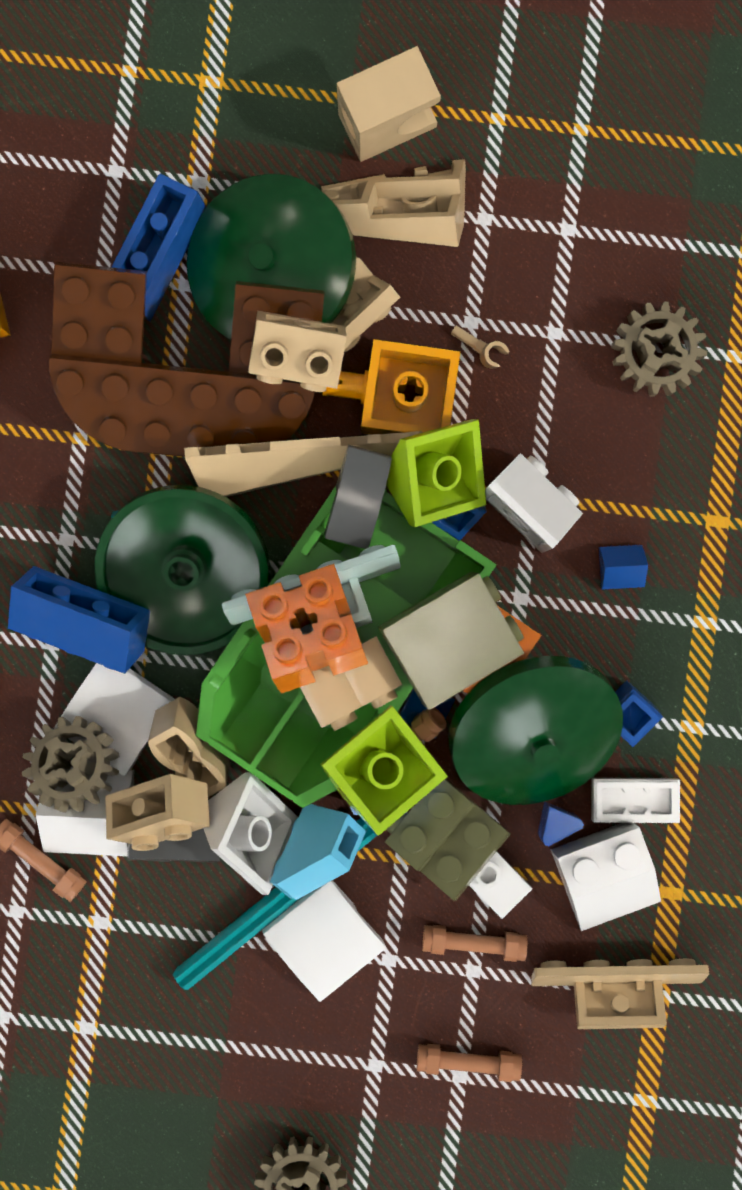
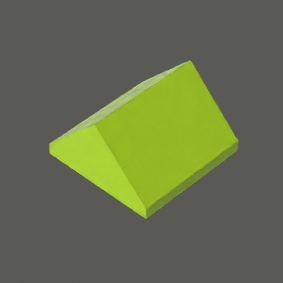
(438, 473)
(383, 770)

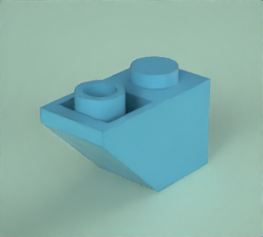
(317, 851)

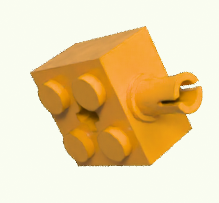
(391, 370)

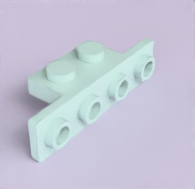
(369, 564)

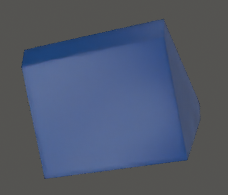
(623, 567)
(557, 824)

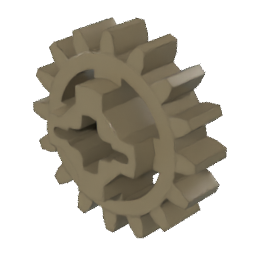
(674, 355)
(51, 764)
(308, 1169)

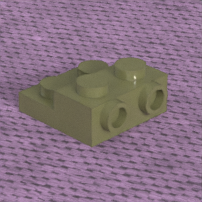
(447, 838)

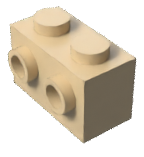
(297, 351)
(157, 811)

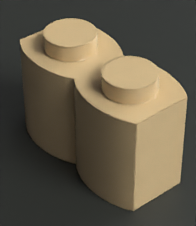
(338, 696)
(179, 749)

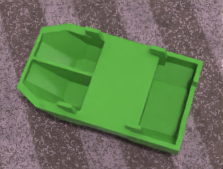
(278, 732)

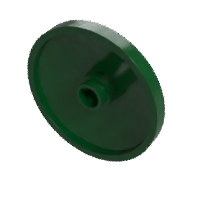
(270, 234)
(181, 559)
(535, 730)

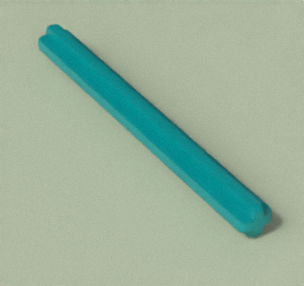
(241, 931)

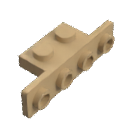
(619, 994)

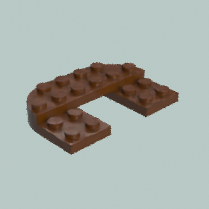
(165, 407)

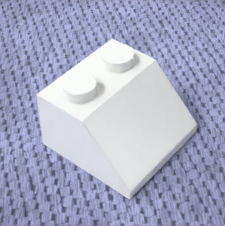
(533, 502)
(607, 874)

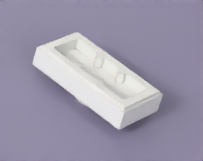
(635, 800)
(500, 885)

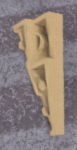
(405, 208)
(255, 466)

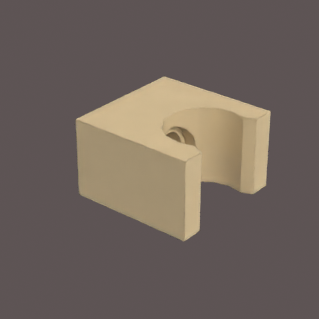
(388, 103)

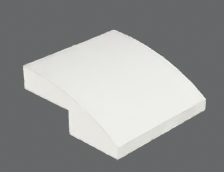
(122, 707)
(324, 939)

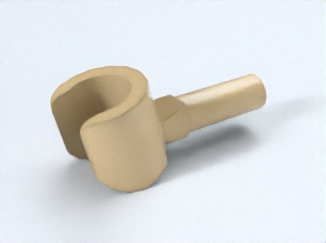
(480, 346)

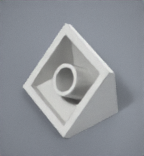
(249, 829)
(81, 831)

